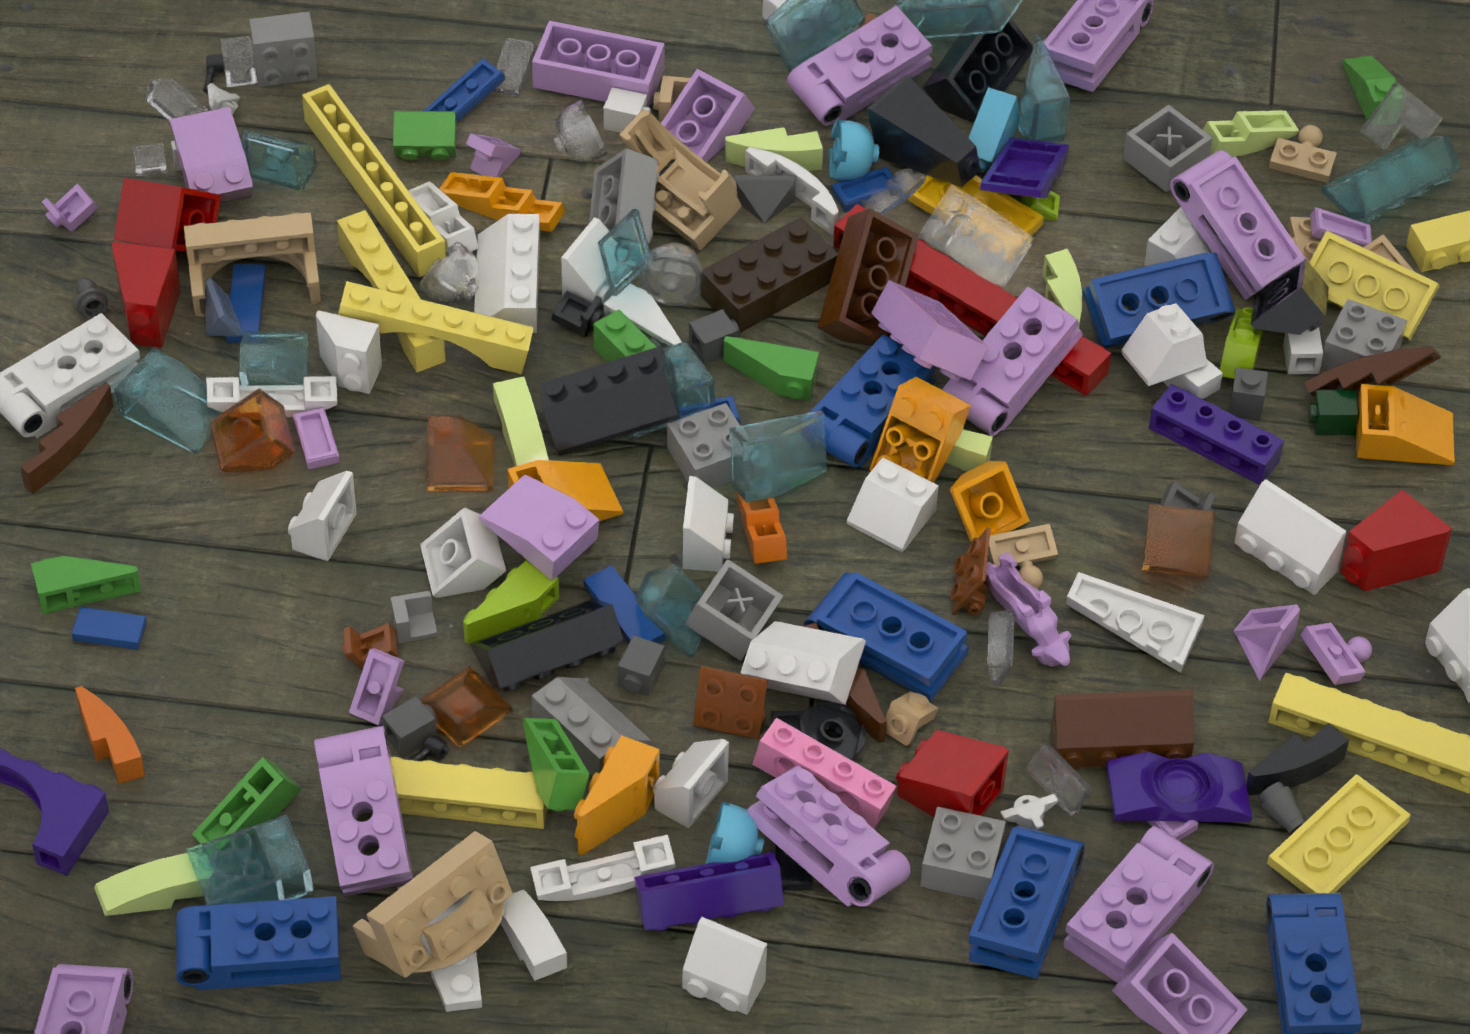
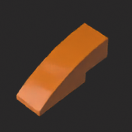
(763, 529)
(109, 737)

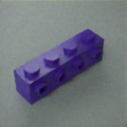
(1216, 434)
(709, 891)

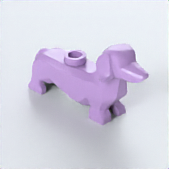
(1030, 611)

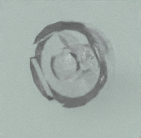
(578, 135)
(673, 274)
(452, 276)

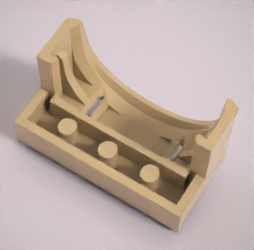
(690, 193)
(277, 237)
(401, 919)

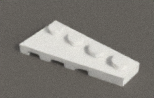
(1143, 621)
(458, 983)

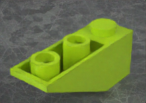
(1241, 344)
(517, 601)

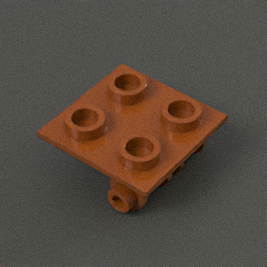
(971, 576)
(730, 702)

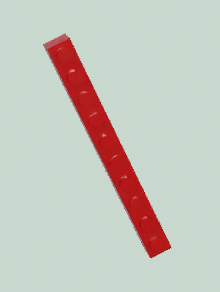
(983, 304)

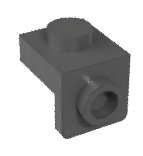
(1180, 497)

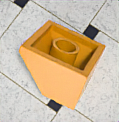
(988, 499)

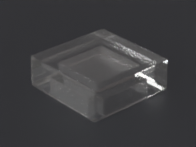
(149, 159)

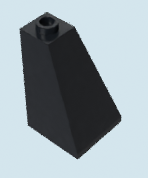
(920, 135)

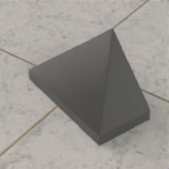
(765, 194)

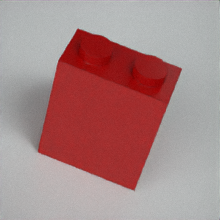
(158, 212)
(147, 290)
(1395, 544)
(953, 774)

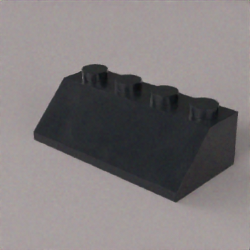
(974, 66)
(610, 400)
(548, 644)

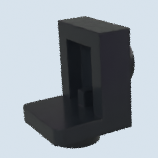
(577, 313)

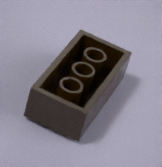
(769, 274)

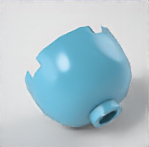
(851, 151)
(734, 836)

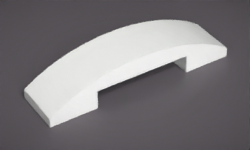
(808, 187)
(313, 394)
(604, 875)

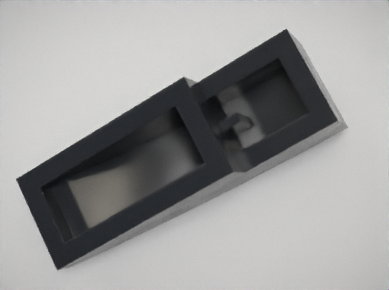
(1299, 760)

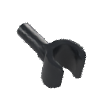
(214, 64)
(432, 746)

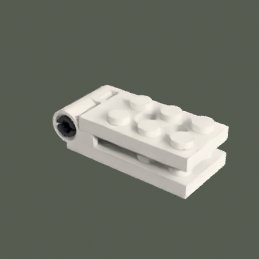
(63, 374)

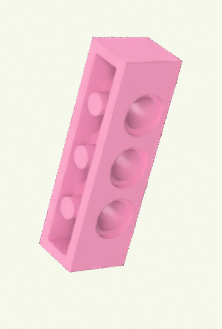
(856, 786)

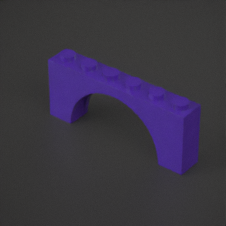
(67, 807)

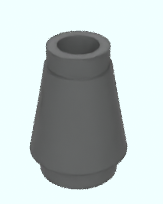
(1282, 806)

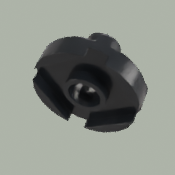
(841, 720)

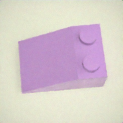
(707, 114)
(212, 154)
(542, 525)
(1177, 992)

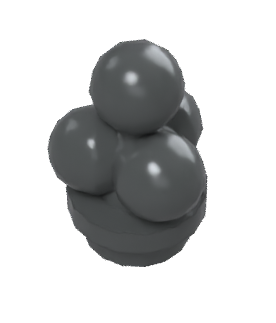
(89, 299)

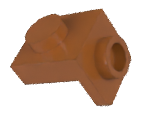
(358, 645)

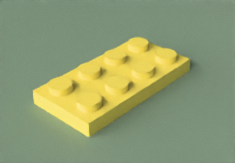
(1372, 281)
(1339, 838)

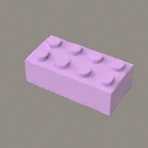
(594, 61)
(929, 331)

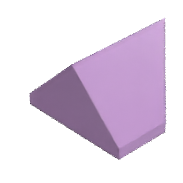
(1266, 635)

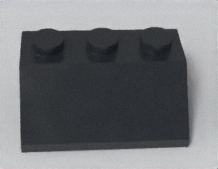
(1292, 302)

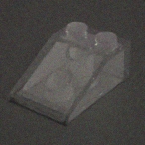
(976, 236)

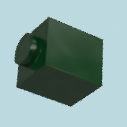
(1334, 412)

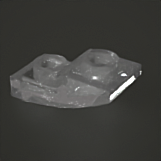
(238, 61)
(899, 190)

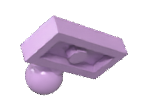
(1336, 657)

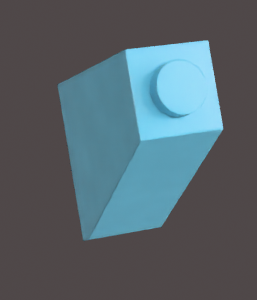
(994, 125)

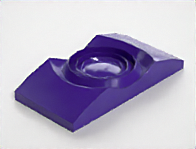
(1026, 168)
(1178, 789)

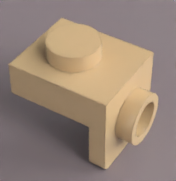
(670, 90)
(907, 715)

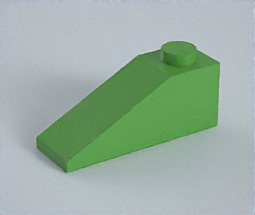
(1368, 81)
(777, 367)
(78, 581)
(555, 764)
(252, 801)

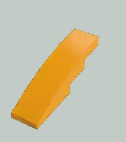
(494, 200)

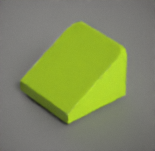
(1046, 207)

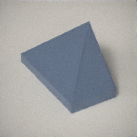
(219, 312)

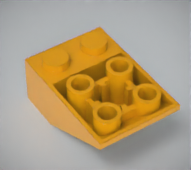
(1402, 427)
(921, 428)
(578, 480)
(617, 793)

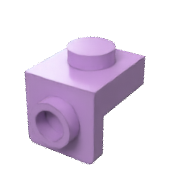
(71, 208)

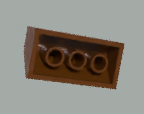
(868, 257)
(1113, 725)

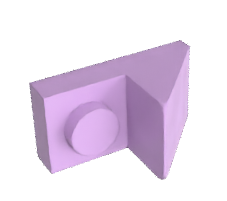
(491, 154)
(377, 686)

